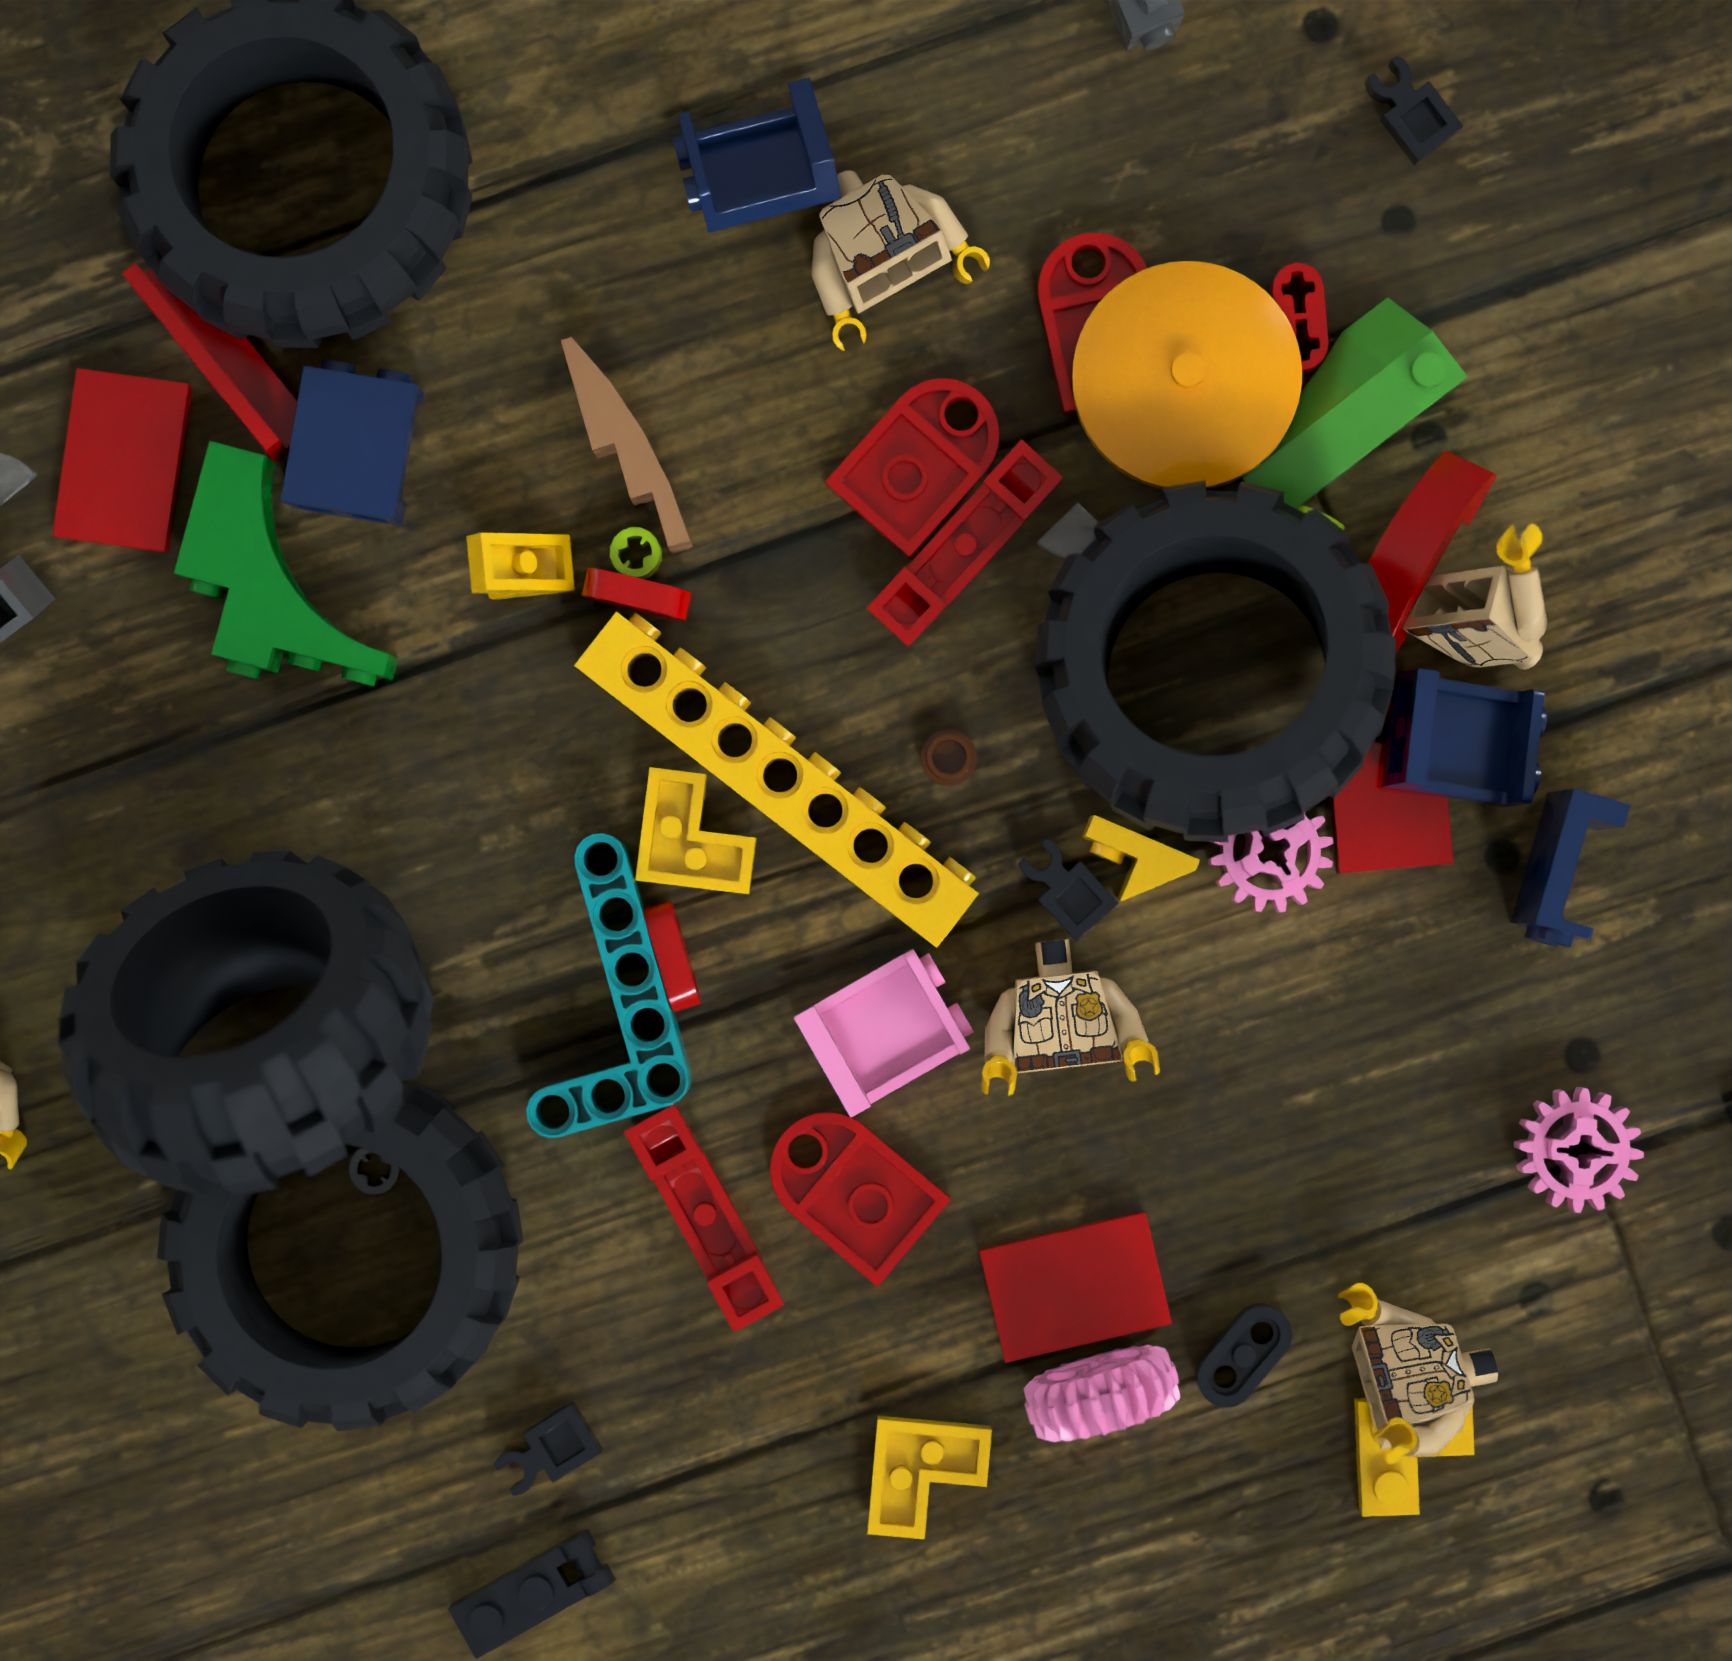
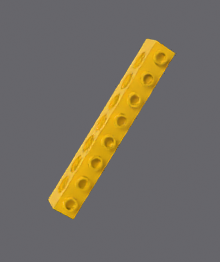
(610, 663)

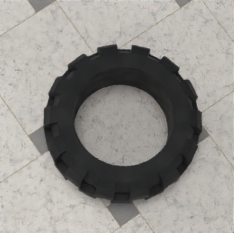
(214, 69)
(1195, 535)
(280, 1097)
(353, 1387)

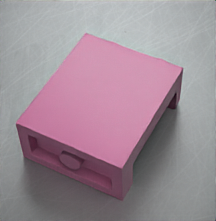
(884, 1030)

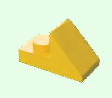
(520, 564)
(1152, 861)

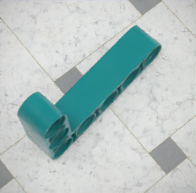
(628, 1001)

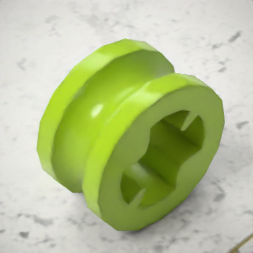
(621, 544)

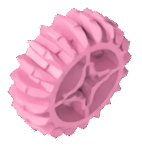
(1102, 1393)

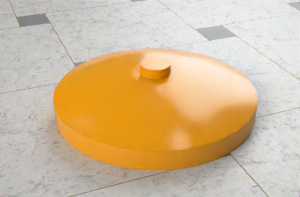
(1186, 375)

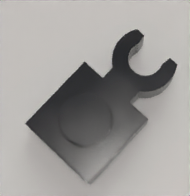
(1417, 118)
(1073, 895)
(556, 1445)

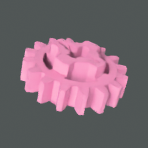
(1285, 875)
(1580, 1171)

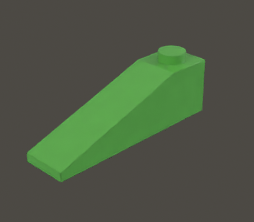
(1362, 394)

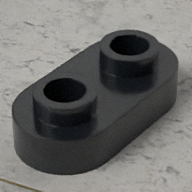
(1247, 1357)

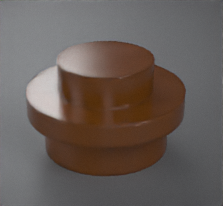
(948, 757)

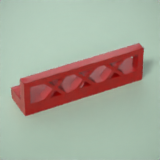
(227, 364)

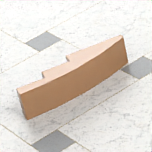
(615, 430)

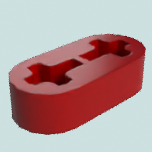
(1312, 308)
(636, 594)
(672, 956)

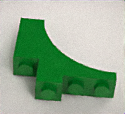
(236, 548)

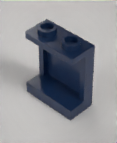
(759, 163)
(351, 443)
(1463, 740)
(1554, 861)

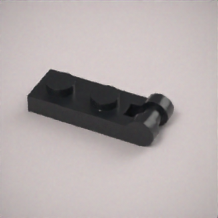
(529, 1594)

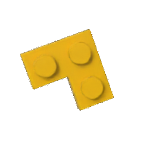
(675, 848)
(910, 1457)
(1394, 1487)

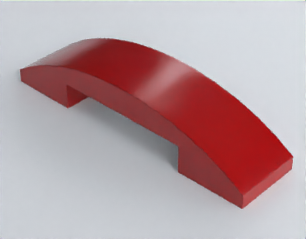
(1423, 530)
(965, 543)
(705, 1216)

